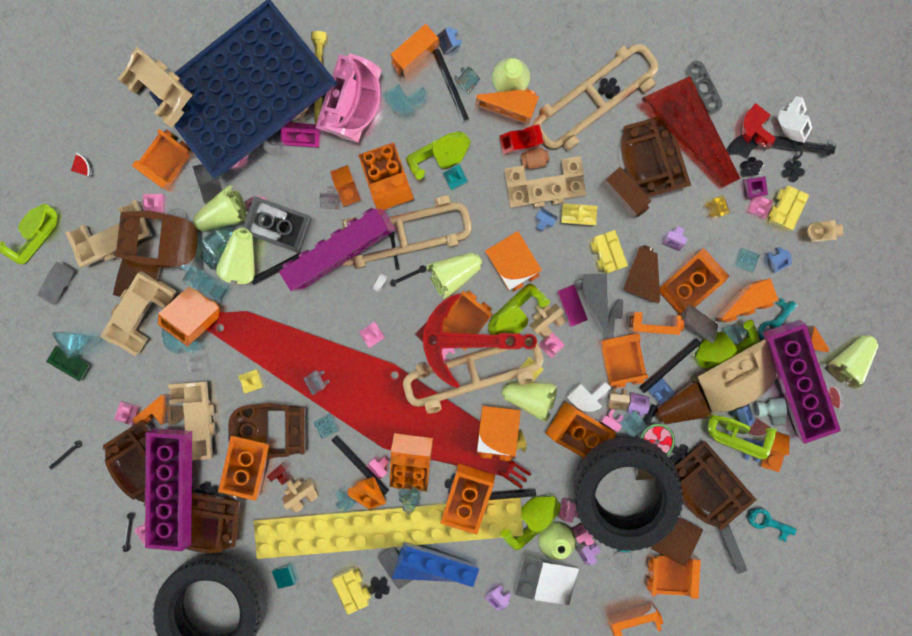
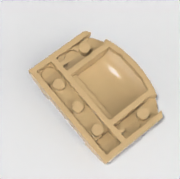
(739, 379)

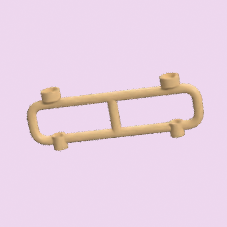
(645, 83)
(443, 204)
(432, 403)

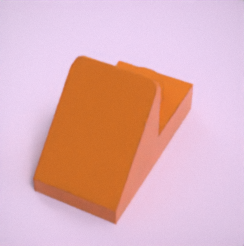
(345, 186)
(817, 341)
(157, 408)
(778, 451)
(367, 493)

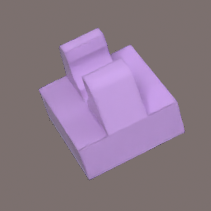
(675, 238)
(638, 403)
(588, 553)
(496, 599)

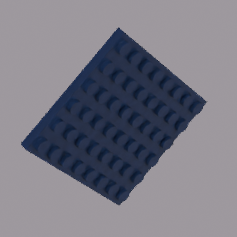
(247, 88)

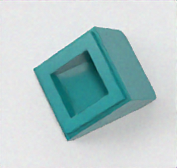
(284, 576)

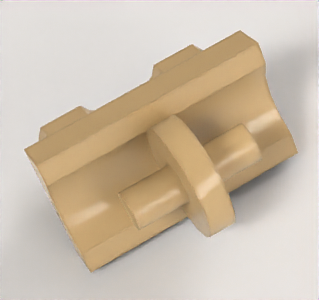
(825, 231)
(545, 317)
(296, 492)

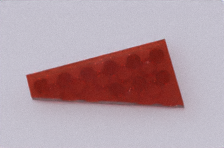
(691, 124)

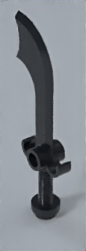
(741, 147)

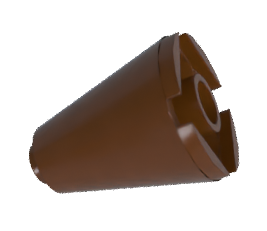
(684, 406)

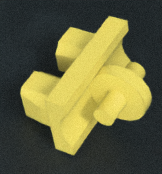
(579, 214)

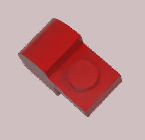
(753, 127)
(521, 139)

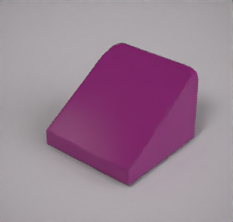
(756, 187)

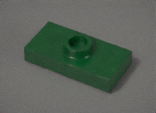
(71, 366)

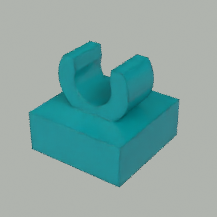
(455, 177)

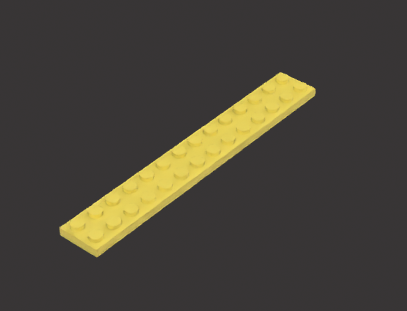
(377, 529)

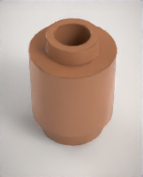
(535, 158)

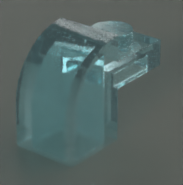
(400, 103)
(215, 244)
(205, 283)
(175, 345)

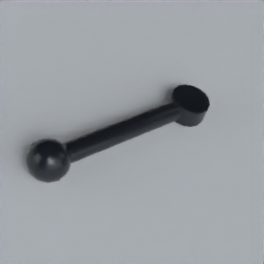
(391, 235)
(422, 269)
(77, 444)
(130, 516)

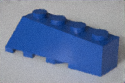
(428, 565)

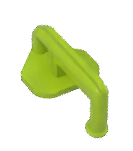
(447, 150)
(32, 230)
(510, 317)
(723, 348)
(737, 443)
(538, 515)

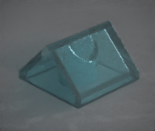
(75, 344)

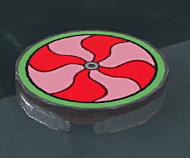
(659, 435)

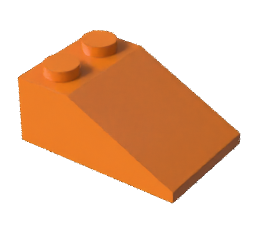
(513, 104)
(694, 281)
(578, 430)
(244, 468)
(468, 499)

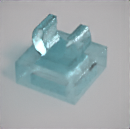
(467, 79)
(747, 260)
(734, 332)
(315, 382)
(633, 424)
(326, 426)
(409, 499)
(345, 501)

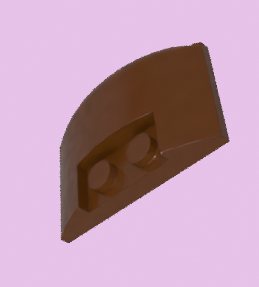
(653, 157)
(127, 460)
(712, 488)
(213, 523)

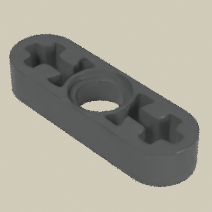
(703, 71)
(733, 549)

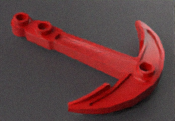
(461, 340)

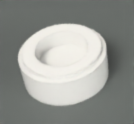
(379, 282)

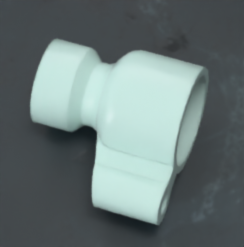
(776, 408)

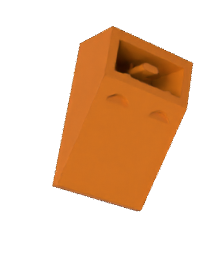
(385, 176)
(751, 296)
(410, 462)

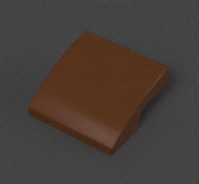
(127, 273)
(680, 542)

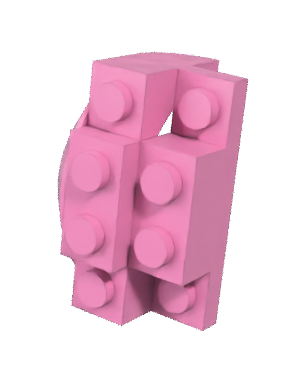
(351, 99)

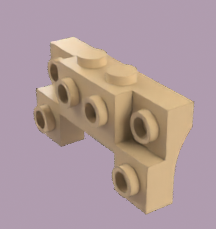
(163, 84)
(547, 189)
(103, 244)
(131, 310)
(196, 416)

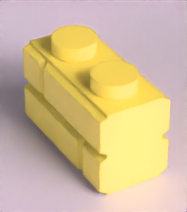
(788, 208)
(609, 252)
(350, 590)

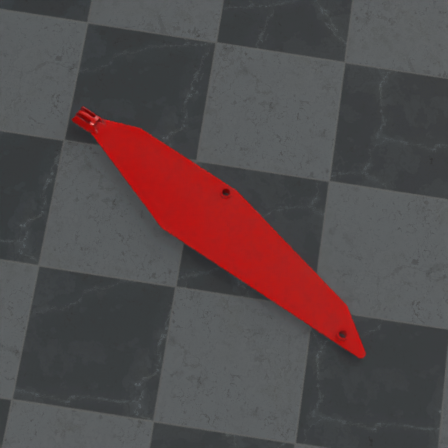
(360, 390)

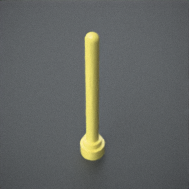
(318, 39)

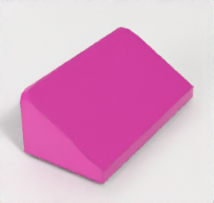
(300, 134)
(572, 305)

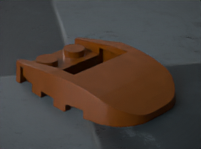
(176, 242)
(252, 424)

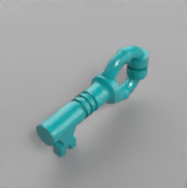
(788, 309)
(769, 522)

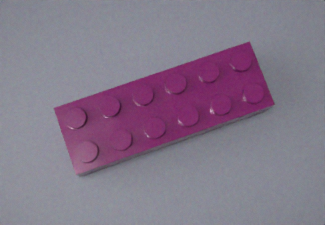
(336, 250)
(802, 381)
(168, 489)

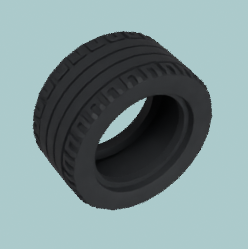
(637, 531)
(216, 568)

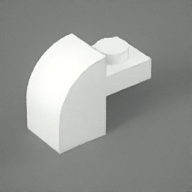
(794, 122)
(588, 401)

